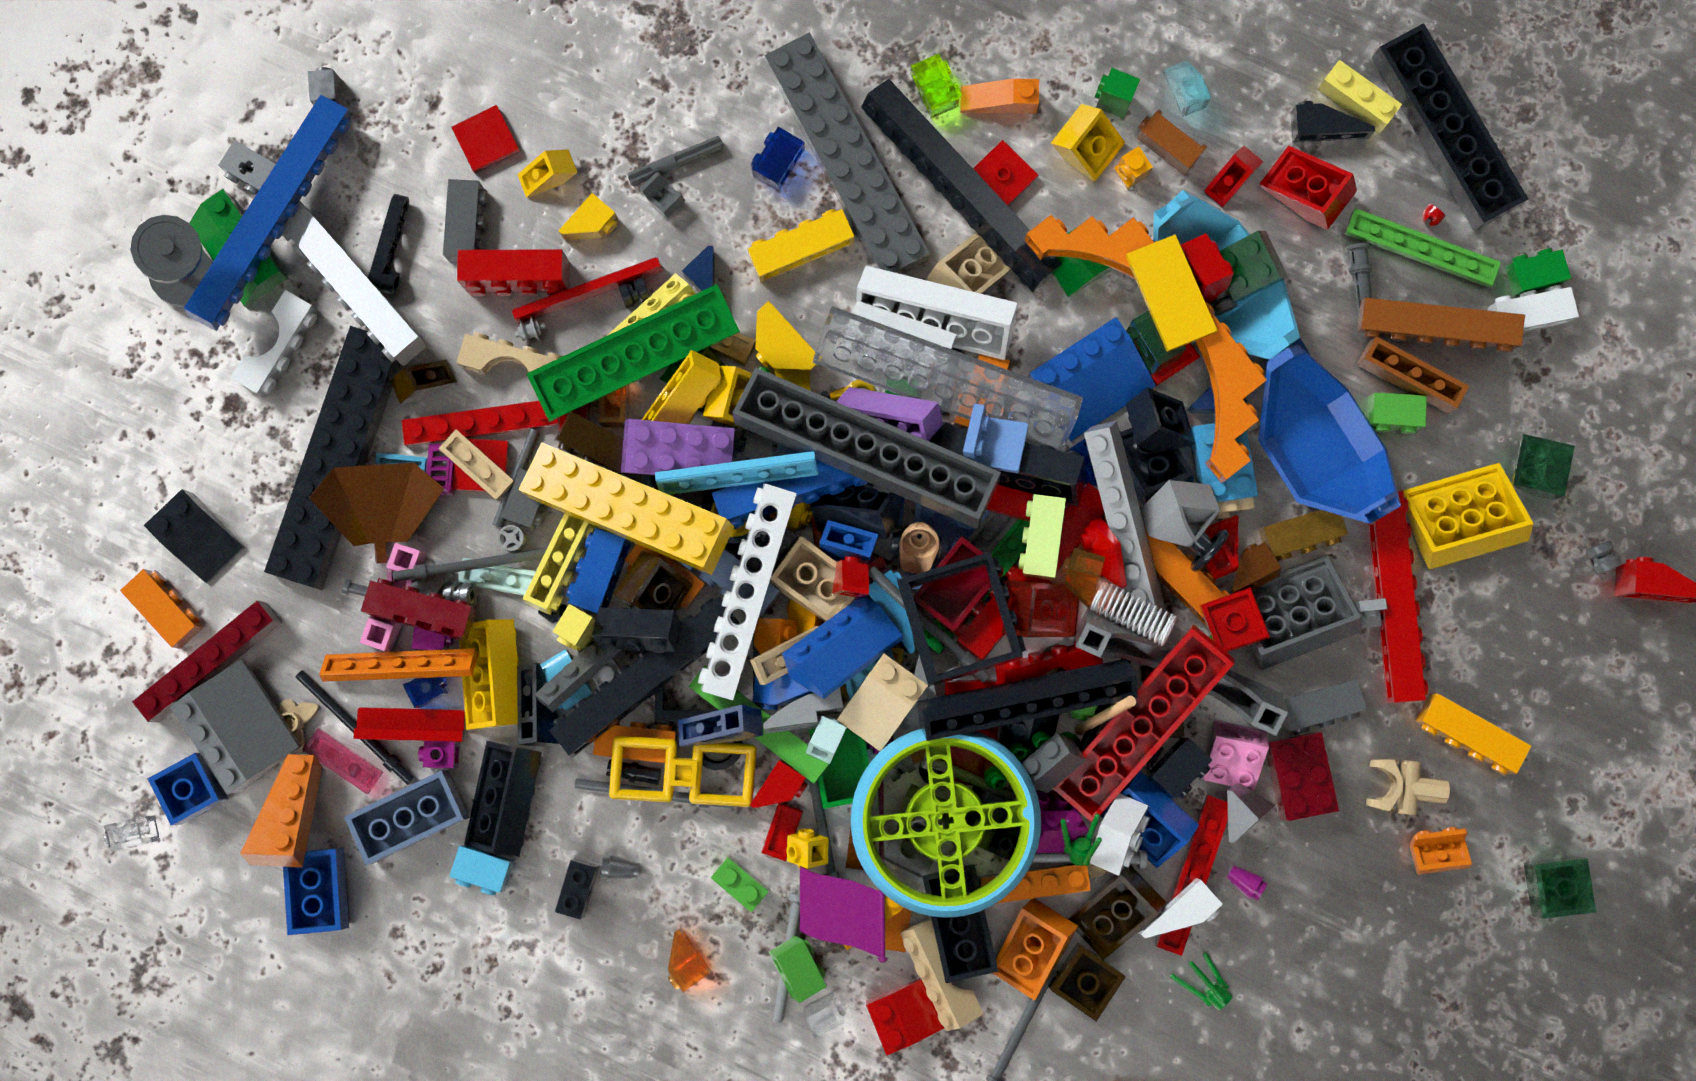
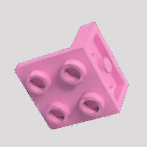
(1236, 754)

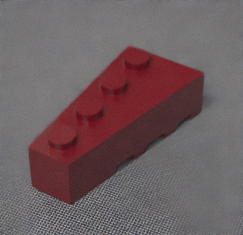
(418, 610)

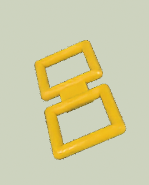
(682, 772)

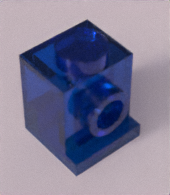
(418, 697)

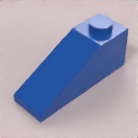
(778, 692)

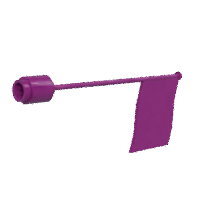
(843, 909)

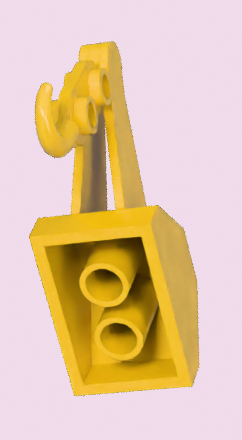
(788, 351)

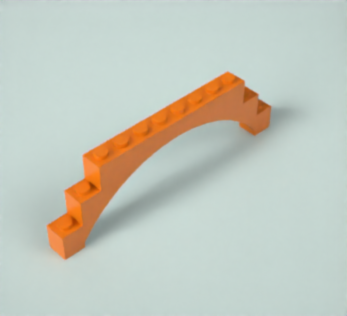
(1229, 367)

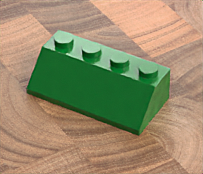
(214, 224)

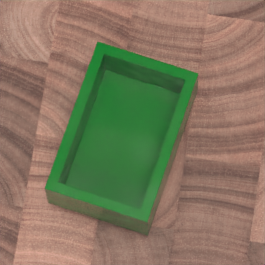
(844, 772)

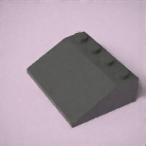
(1304, 612)
(235, 727)

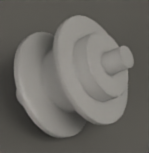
(529, 330)

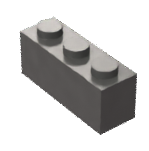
(463, 217)
(1324, 706)

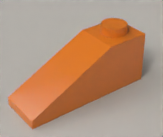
(1001, 96)

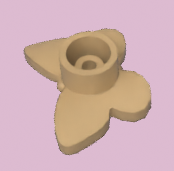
(296, 717)

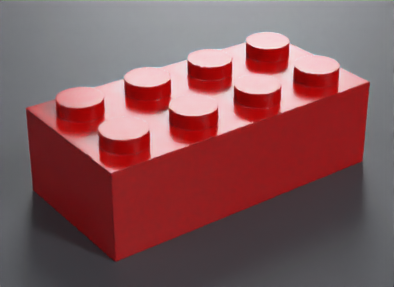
(513, 271)

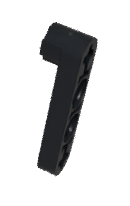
(380, 271)

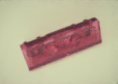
(343, 761)

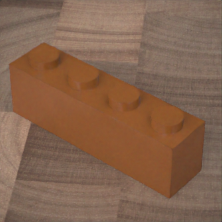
(1412, 374)

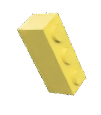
(1359, 96)
(575, 628)

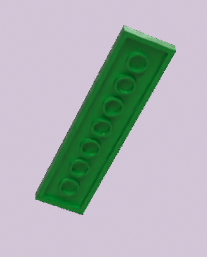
(632, 352)

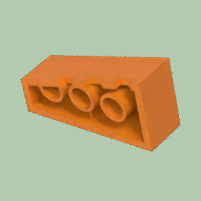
(286, 817)

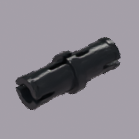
(637, 772)

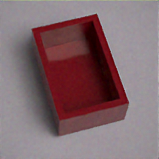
(955, 597)
(1301, 776)

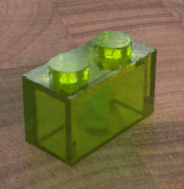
(935, 85)

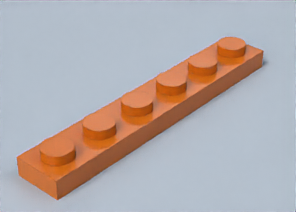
(398, 665)

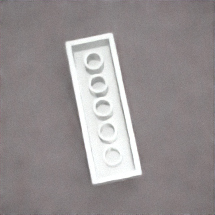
(979, 320)

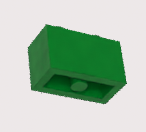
(1116, 92)
(1537, 272)

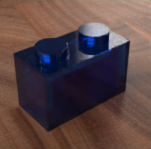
(777, 158)

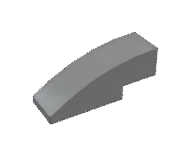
(804, 712)

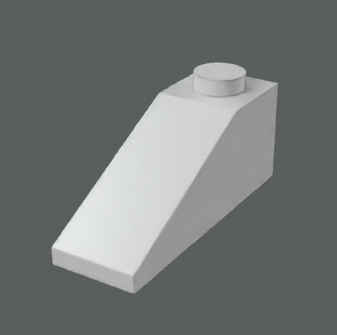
(1188, 908)

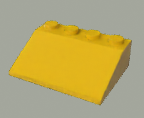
(1466, 516)

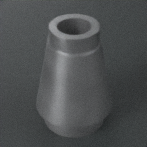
(617, 868)

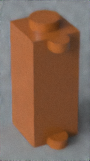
(1169, 142)

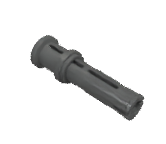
(1360, 270)

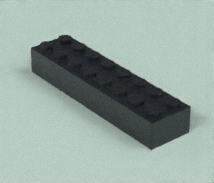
(1449, 127)

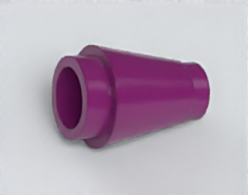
(1247, 882)

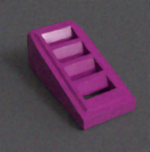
(431, 468)

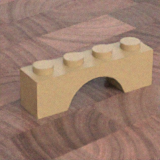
(481, 354)
(954, 1005)

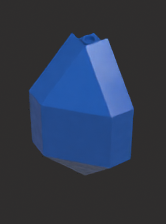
(1323, 441)

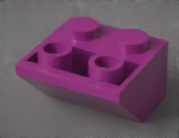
(1053, 810)

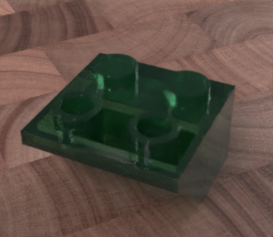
(1542, 467)

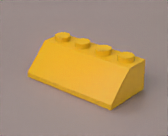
(492, 689)

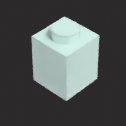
(826, 739)

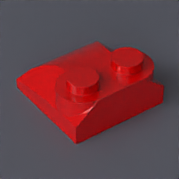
(1100, 540)

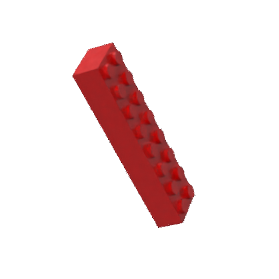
(1138, 732)

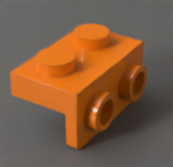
(1440, 850)

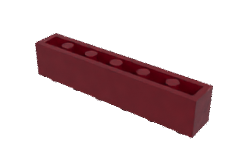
(207, 660)

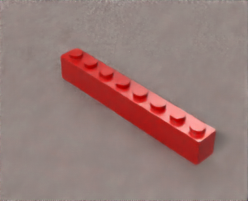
(986, 628)
(1399, 629)

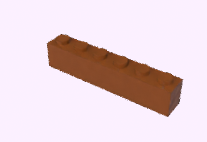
(1441, 323)

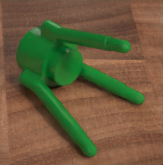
(1081, 850)
(1216, 992)

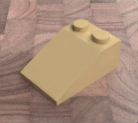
(970, 267)
(808, 579)
(882, 702)

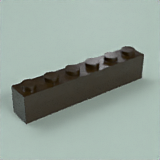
(606, 449)

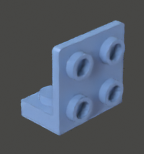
(995, 441)

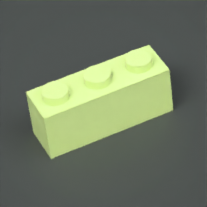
(1042, 537)

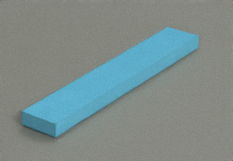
(737, 473)

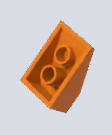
(1034, 948)

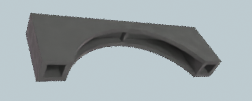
(1250, 699)

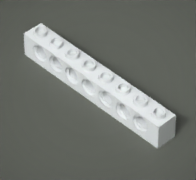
(726, 684)

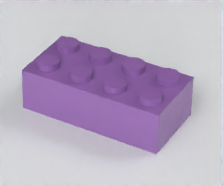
(673, 446)

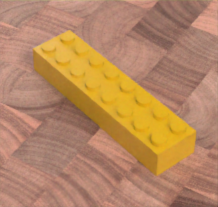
(627, 508)

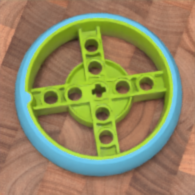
(954, 899)

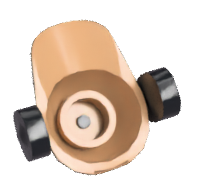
(918, 547)

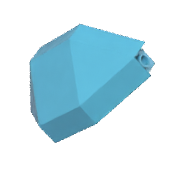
(1260, 322)

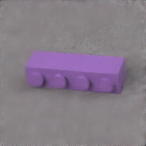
(906, 413)

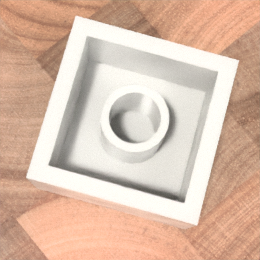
(1120, 834)

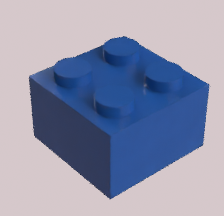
(187, 789)

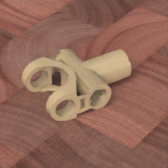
(1407, 787)

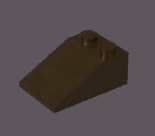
(1117, 911)

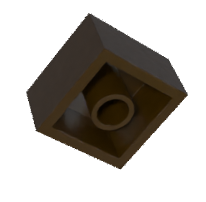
(1086, 981)

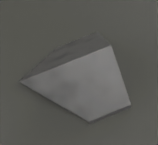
(1244, 810)

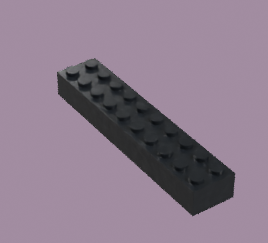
(339, 439)

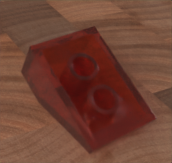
(1043, 608)

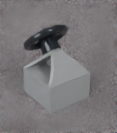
(1181, 515)

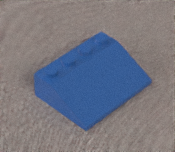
(1101, 370)

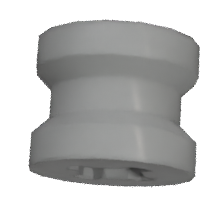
(508, 535)

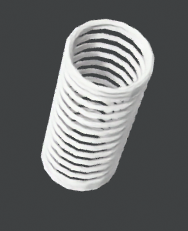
(1104, 592)

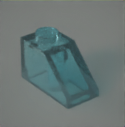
(1187, 88)

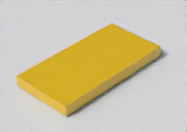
(1171, 293)

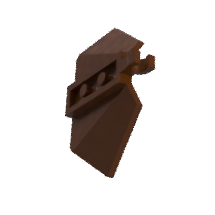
(377, 502)

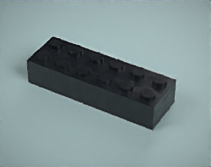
(1041, 468)

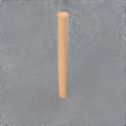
(1105, 715)

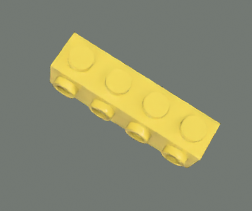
(668, 294)
(557, 564)

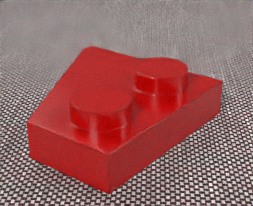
(1227, 558)

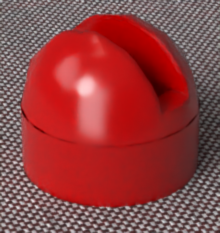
(1434, 214)

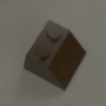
(652, 585)

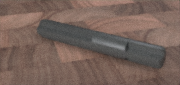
(675, 160)

